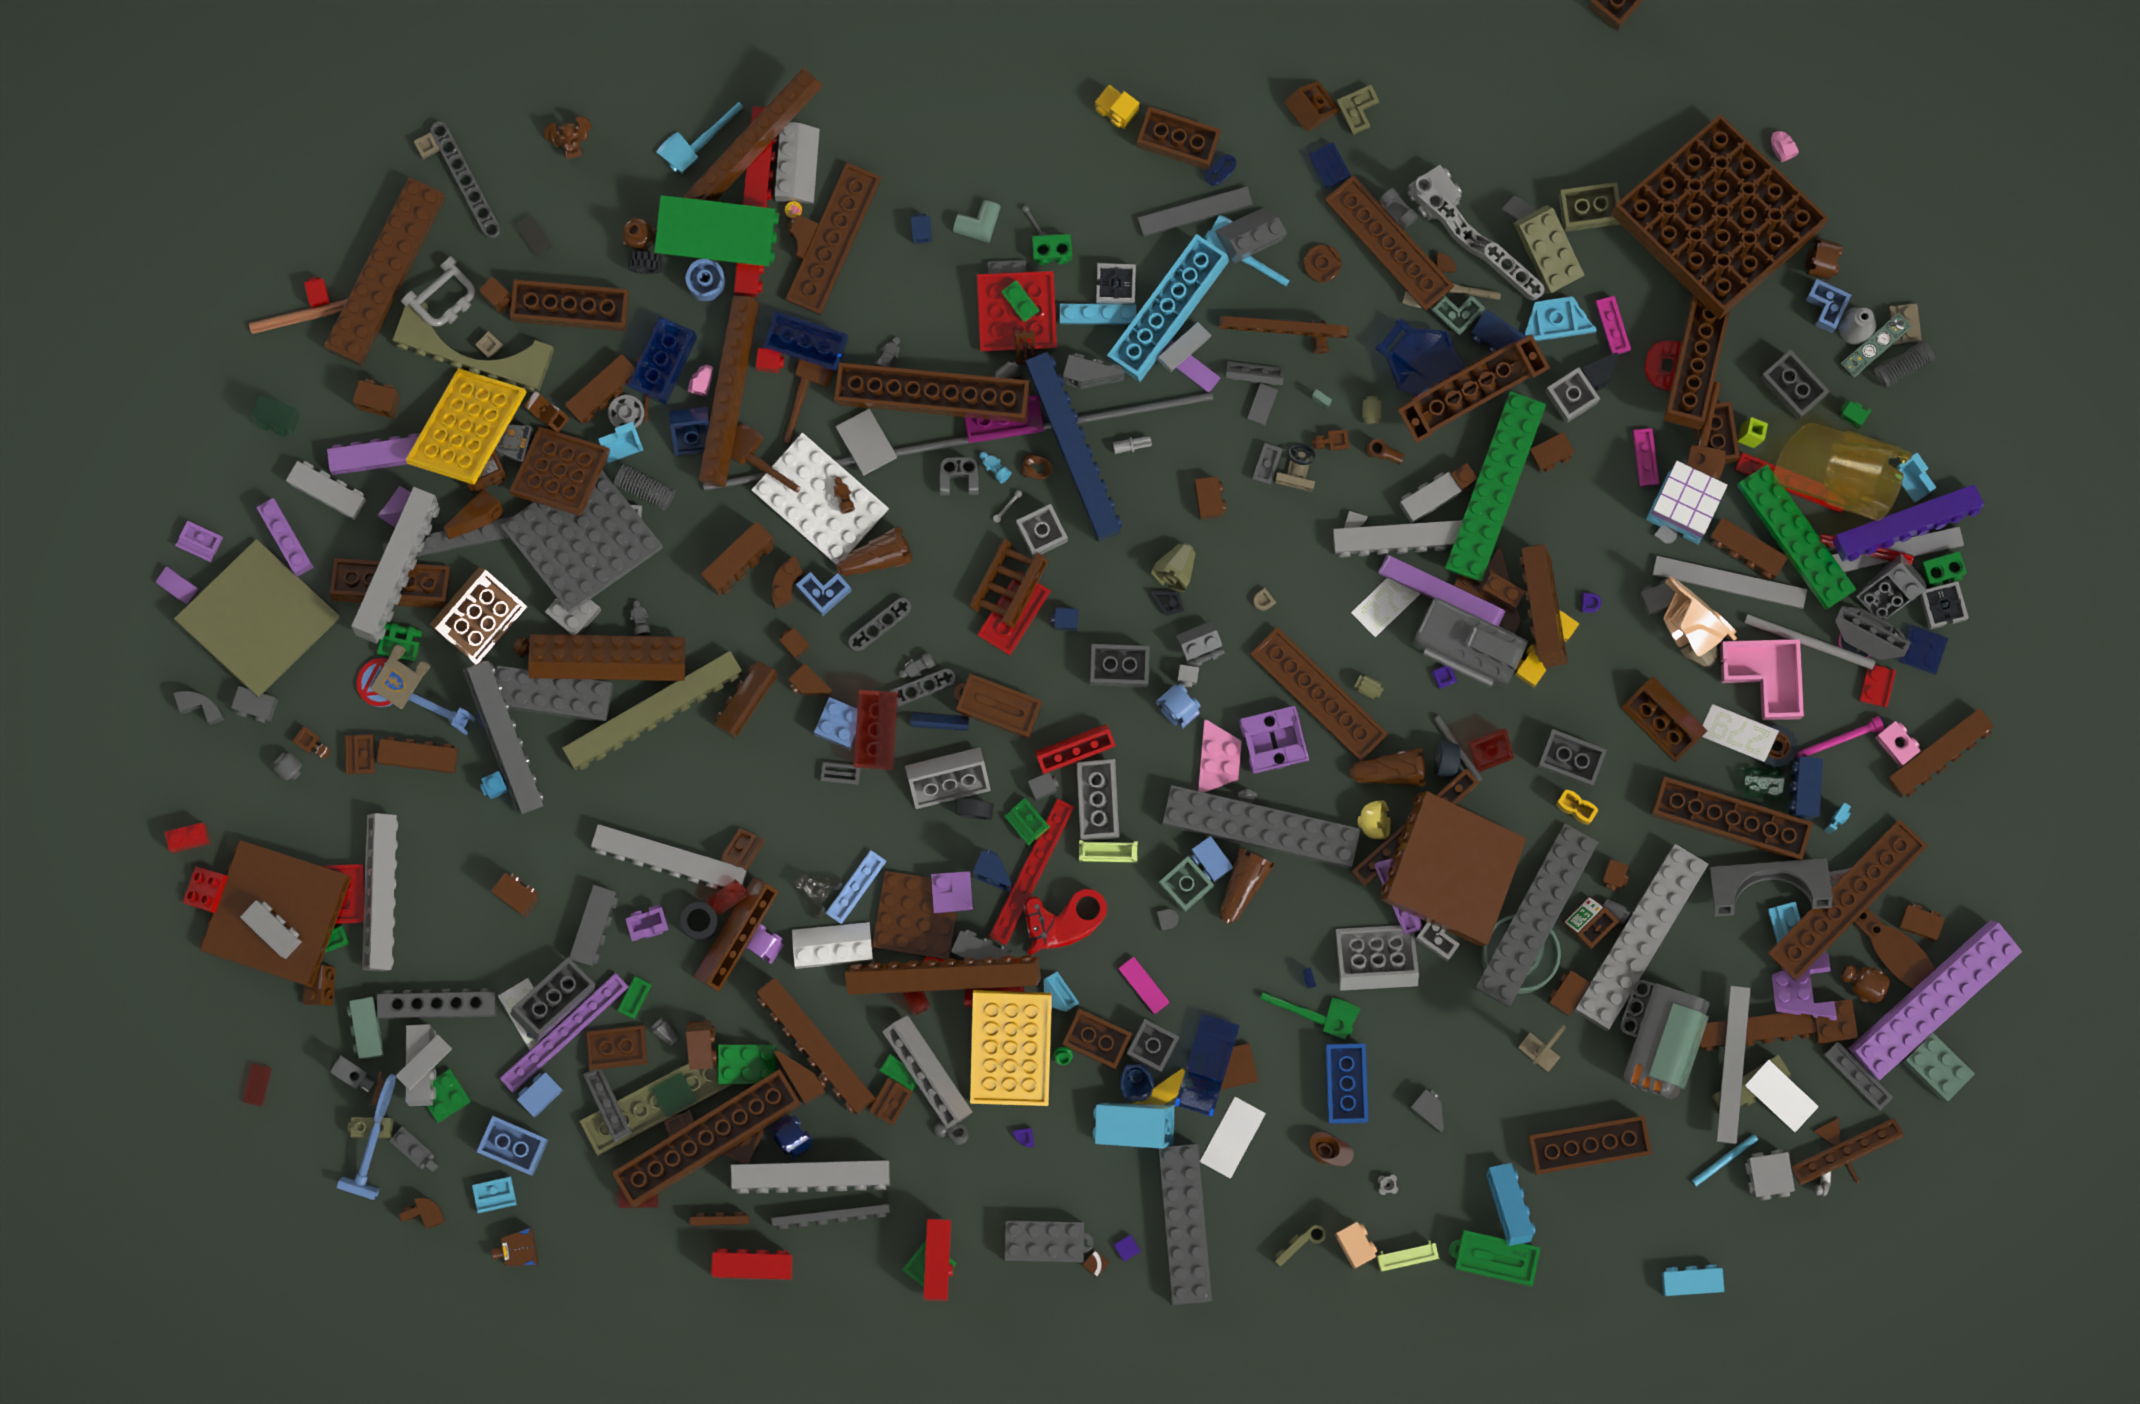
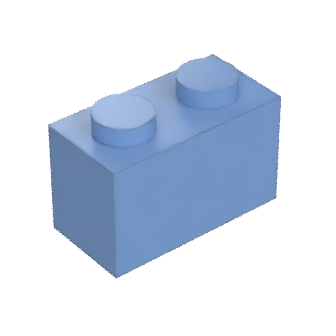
(1211, 859)
(539, 1094)

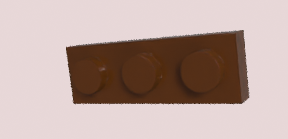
(720, 1219)

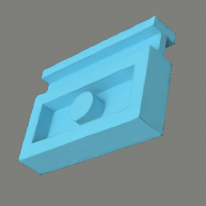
(1839, 817)
(1783, 919)
(494, 1195)

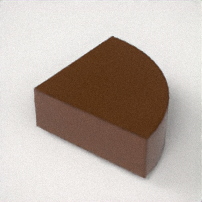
(1445, 263)

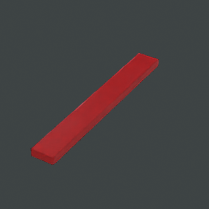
(1031, 872)

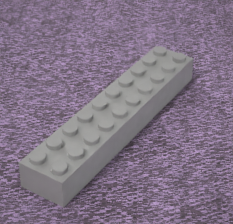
(1641, 937)

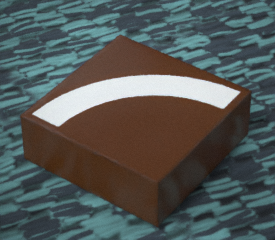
(1096, 1263)

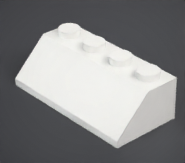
(832, 945)

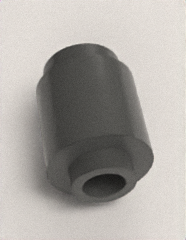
(1008, 371)

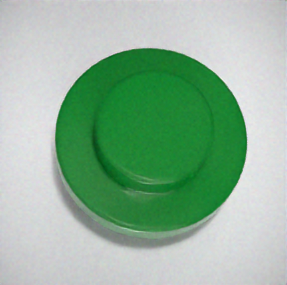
(1063, 1055)

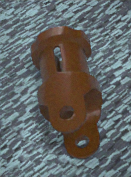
(1320, 343)

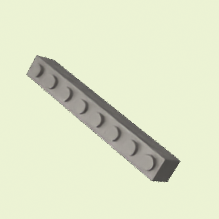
(1395, 538)
(665, 857)
(379, 892)

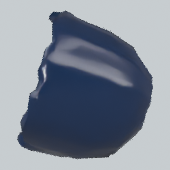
(1136, 1082)

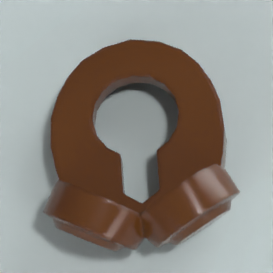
(1027, 471)

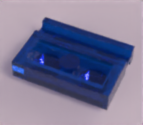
(1329, 165)

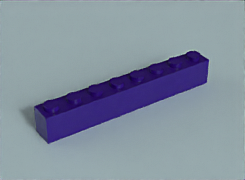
(1908, 523)

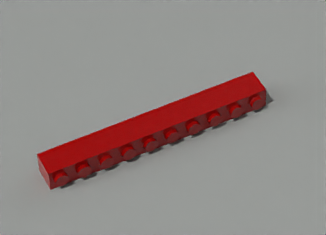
(755, 194)

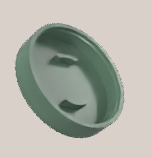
(1542, 968)

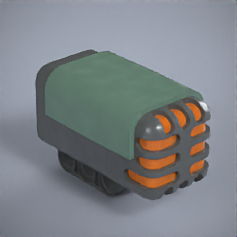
(1666, 1038)

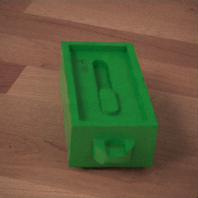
(1495, 1259)

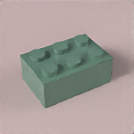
(1938, 1068)

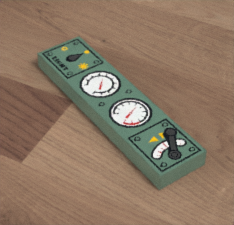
(1876, 345)

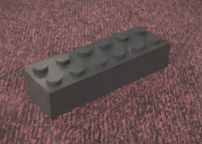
(557, 697)

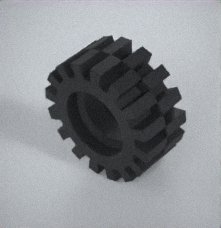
(645, 262)

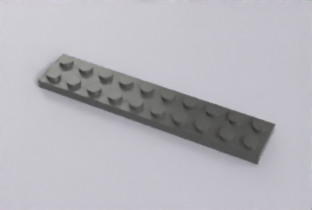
(1536, 915)

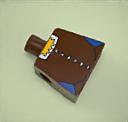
(517, 1249)

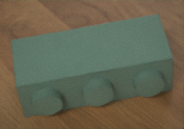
(365, 1028)

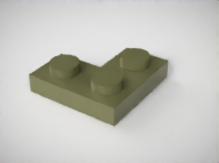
(1353, 106)

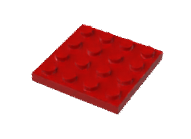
(1000, 320)

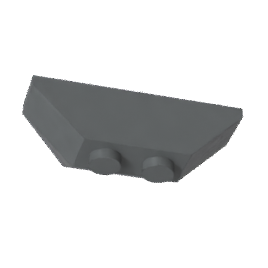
(1871, 633)

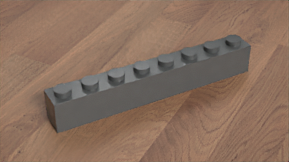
(503, 738)

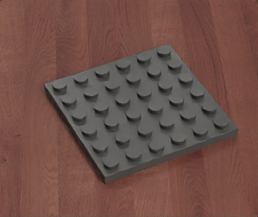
(583, 552)

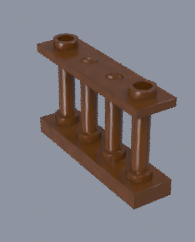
(1019, 598)

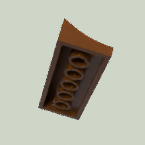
(425, 587)

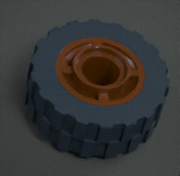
(1788, 749)

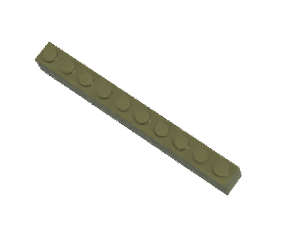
(653, 710)

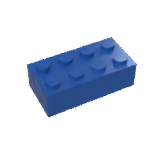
(1346, 1083)

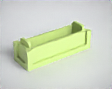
(1107, 851)
(1407, 1257)

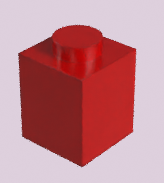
(317, 292)
(769, 361)

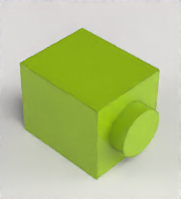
(1752, 432)

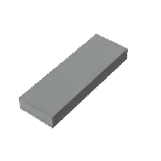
(1184, 347)
(424, 1062)

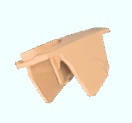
(1694, 621)

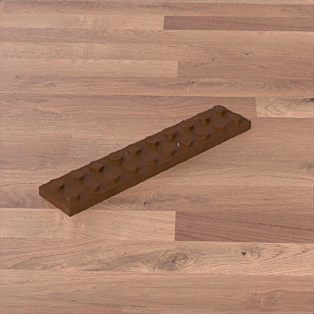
(1850, 899)

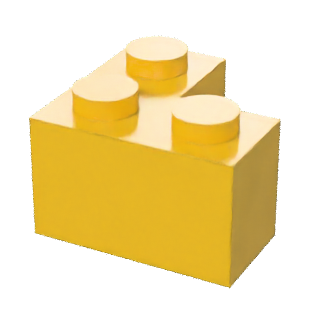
(1117, 106)

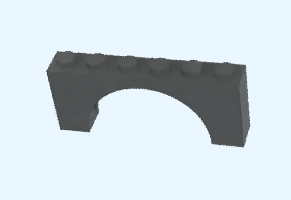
(1807, 875)

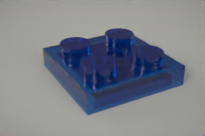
(1924, 650)

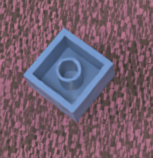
(838, 724)

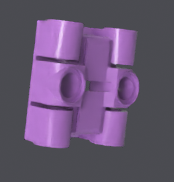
(1287, 735)

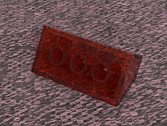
(876, 729)

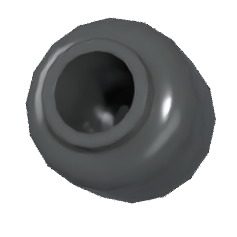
(287, 766)

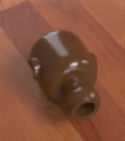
(638, 234)
(1868, 983)

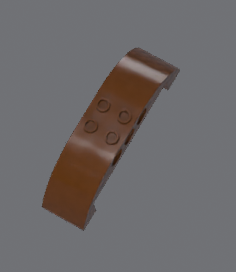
(1472, 386)

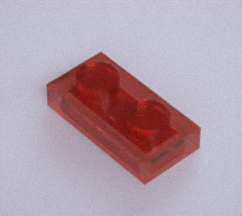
(727, 897)

